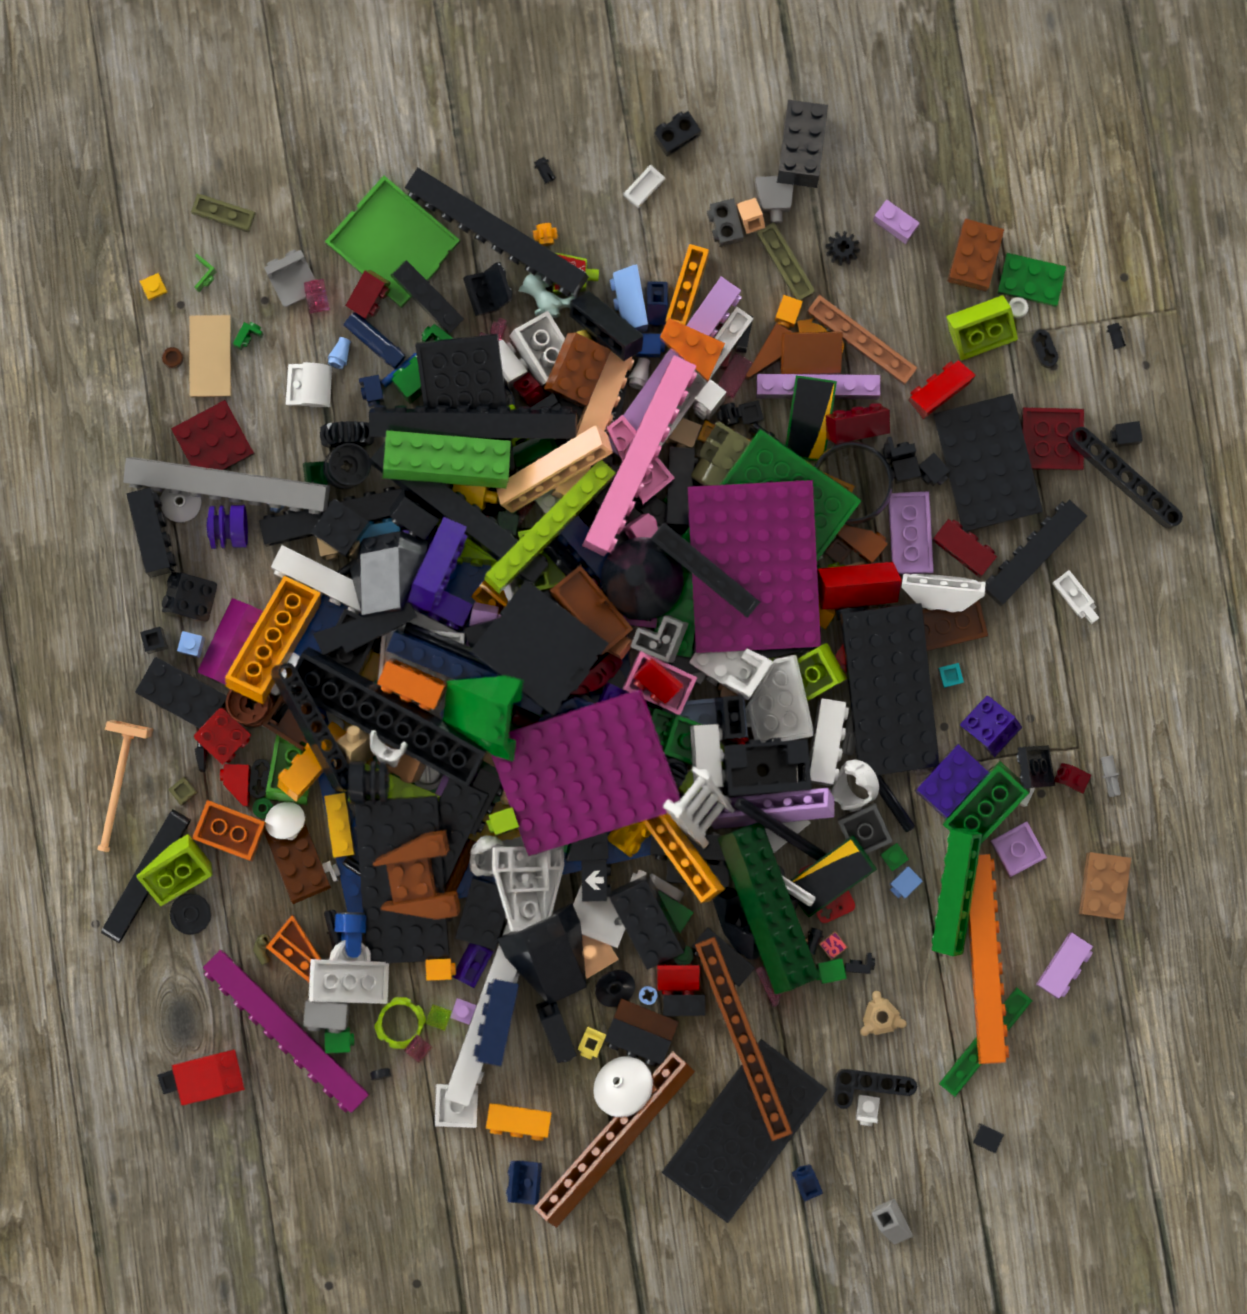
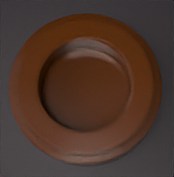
(172, 357)

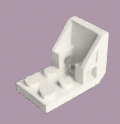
(734, 669)

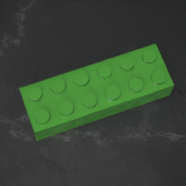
(446, 459)

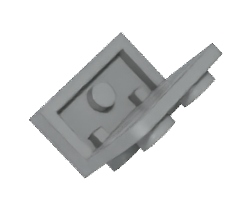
(289, 277)

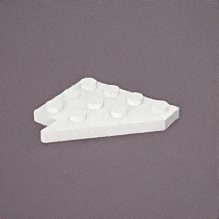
(780, 704)

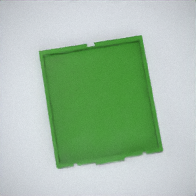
(390, 231)

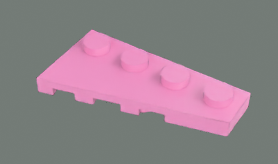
(622, 434)

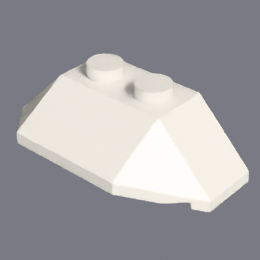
(942, 591)

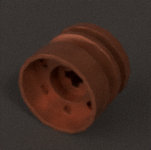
(239, 709)

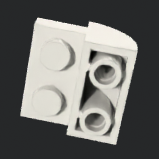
(309, 385)

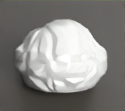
(481, 855)

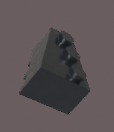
(588, 849)

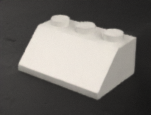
(539, 345)

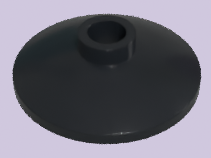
(611, 995)

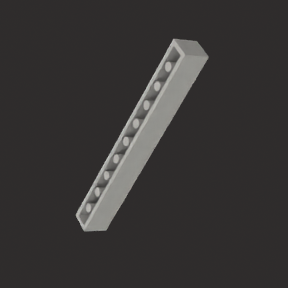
(228, 484)

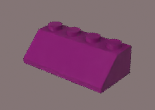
(229, 639)

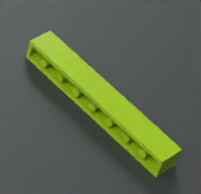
(549, 526)

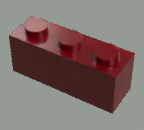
(857, 423)
(964, 547)

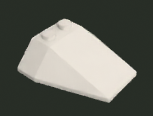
(527, 883)

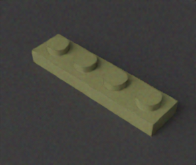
(785, 262)

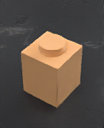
(750, 215)

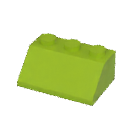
(982, 327)

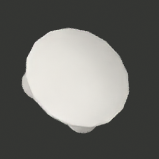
(285, 820)

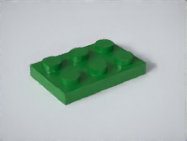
(1031, 279)

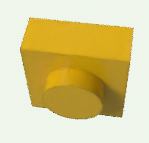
(153, 286)

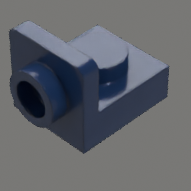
(807, 1182)

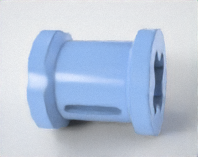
(650, 989)

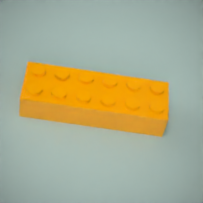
(273, 639)

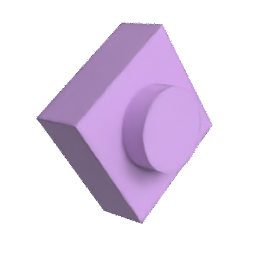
(463, 1011)

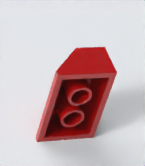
(941, 388)

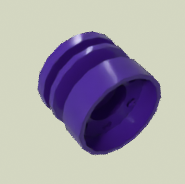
(230, 526)

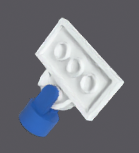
(349, 972)

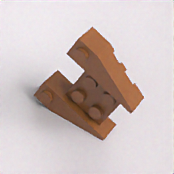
(413, 878)

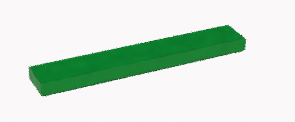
(968, 1061)

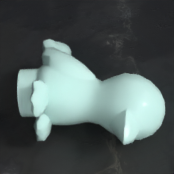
(544, 299)

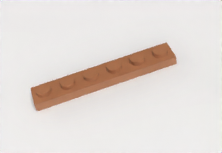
(862, 339)

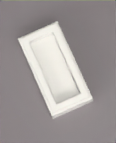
(644, 186)

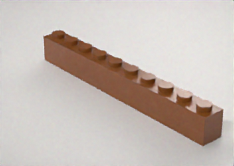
(743, 1038)
(611, 1144)

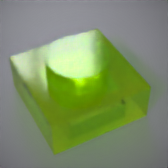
(438, 1017)

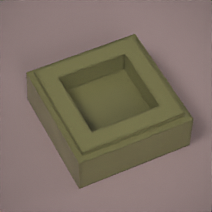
(182, 791)

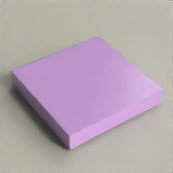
(1018, 849)

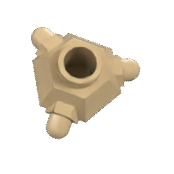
(881, 1016)

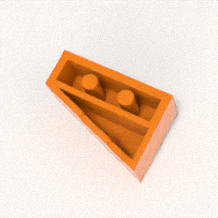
(294, 948)

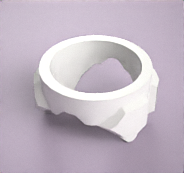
(864, 777)

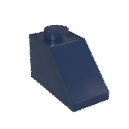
(657, 302)

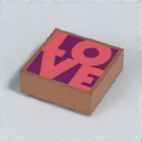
(833, 945)

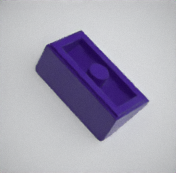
(472, 964)

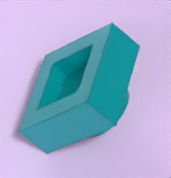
(951, 675)

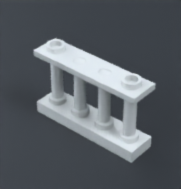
(683, 816)

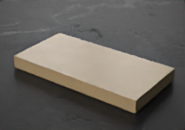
(210, 355)

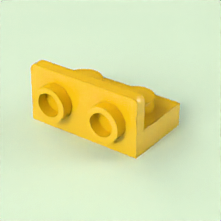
(629, 837)

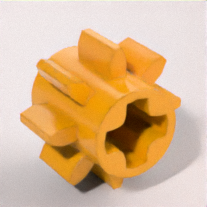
(545, 234)

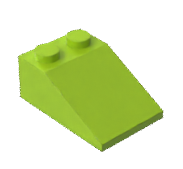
(820, 671)
(175, 870)

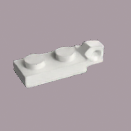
(1076, 596)

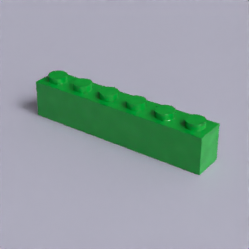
(956, 891)

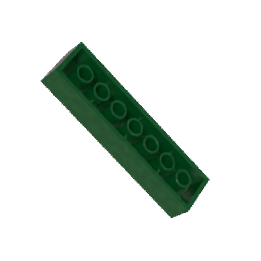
(768, 908)

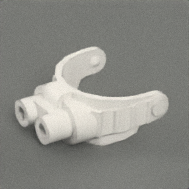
(385, 753)

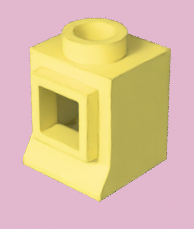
(593, 1034)

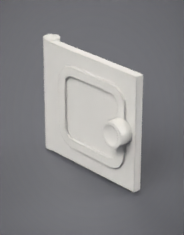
(599, 920)

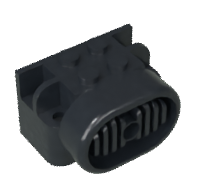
(784, 762)

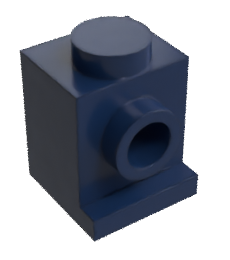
(372, 390)

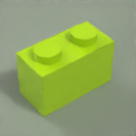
(502, 822)

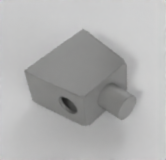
(773, 197)

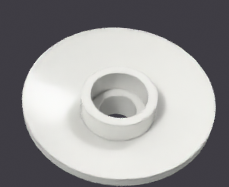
(183, 512)

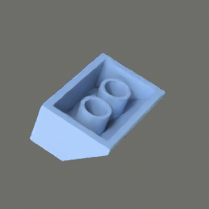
(629, 297)

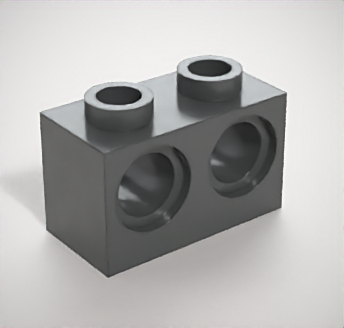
(730, 222)

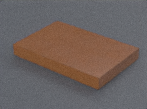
(811, 352)

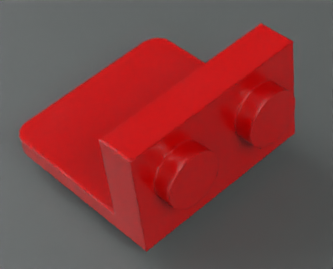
(222, 736)

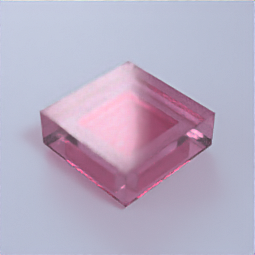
(418, 1048)

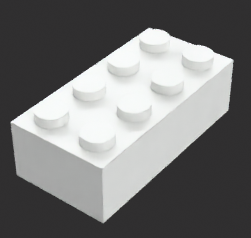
(826, 741)

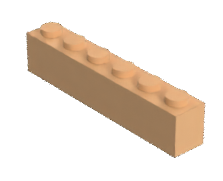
(555, 468)

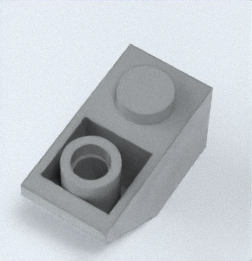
(892, 1222)

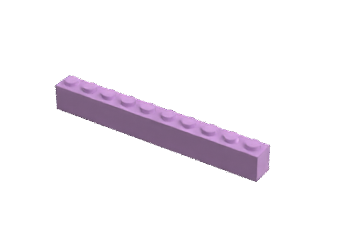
(705, 320)

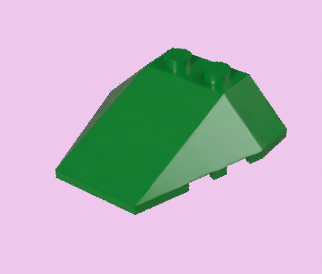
(483, 711)

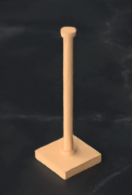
(128, 732)
(596, 956)

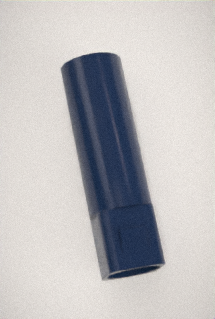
(374, 340)

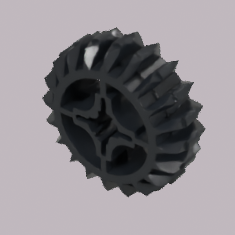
(345, 432)

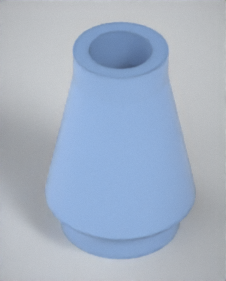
(339, 354)

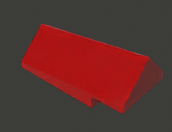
(858, 585)

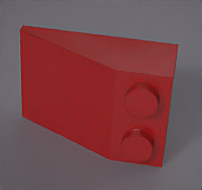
(208, 1077)

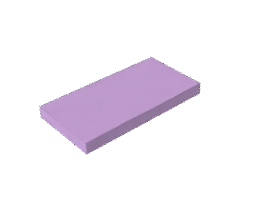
(911, 532)

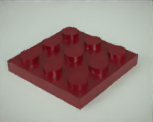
(1047, 437)
(213, 438)

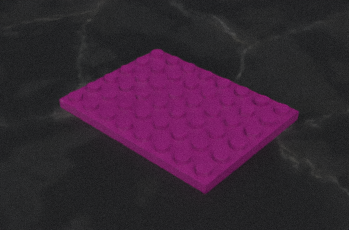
(768, 546)
(586, 773)

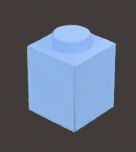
(191, 644)

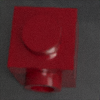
(529, 390)

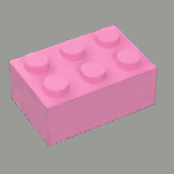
(678, 702)

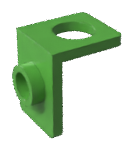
(208, 278)

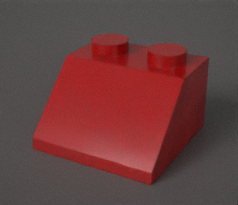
(657, 682)
(678, 977)

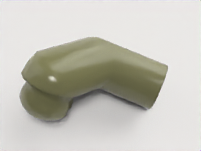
(260, 948)

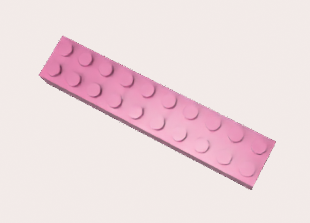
(637, 459)

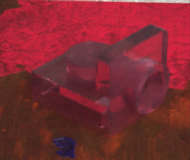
(316, 296)
(498, 328)

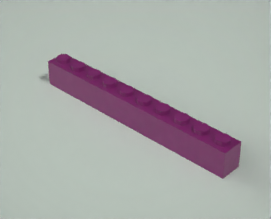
(286, 1031)

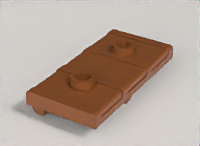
(589, 605)

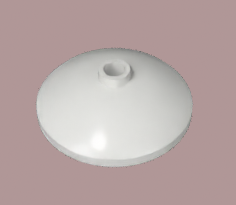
(630, 1093)

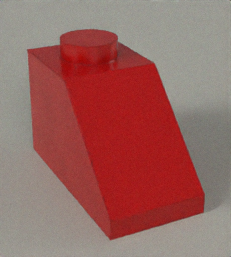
(237, 780)

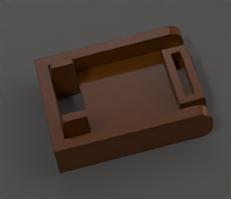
(287, 727)

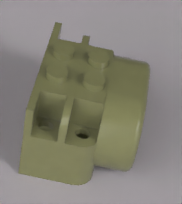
(718, 455)

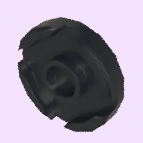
(190, 914)

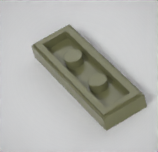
(223, 212)

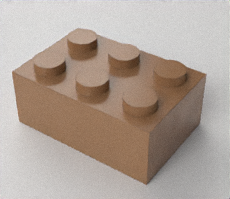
(1105, 886)

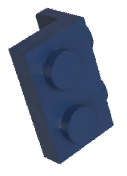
(524, 1182)

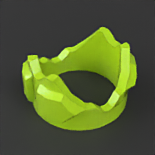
(401, 1001)

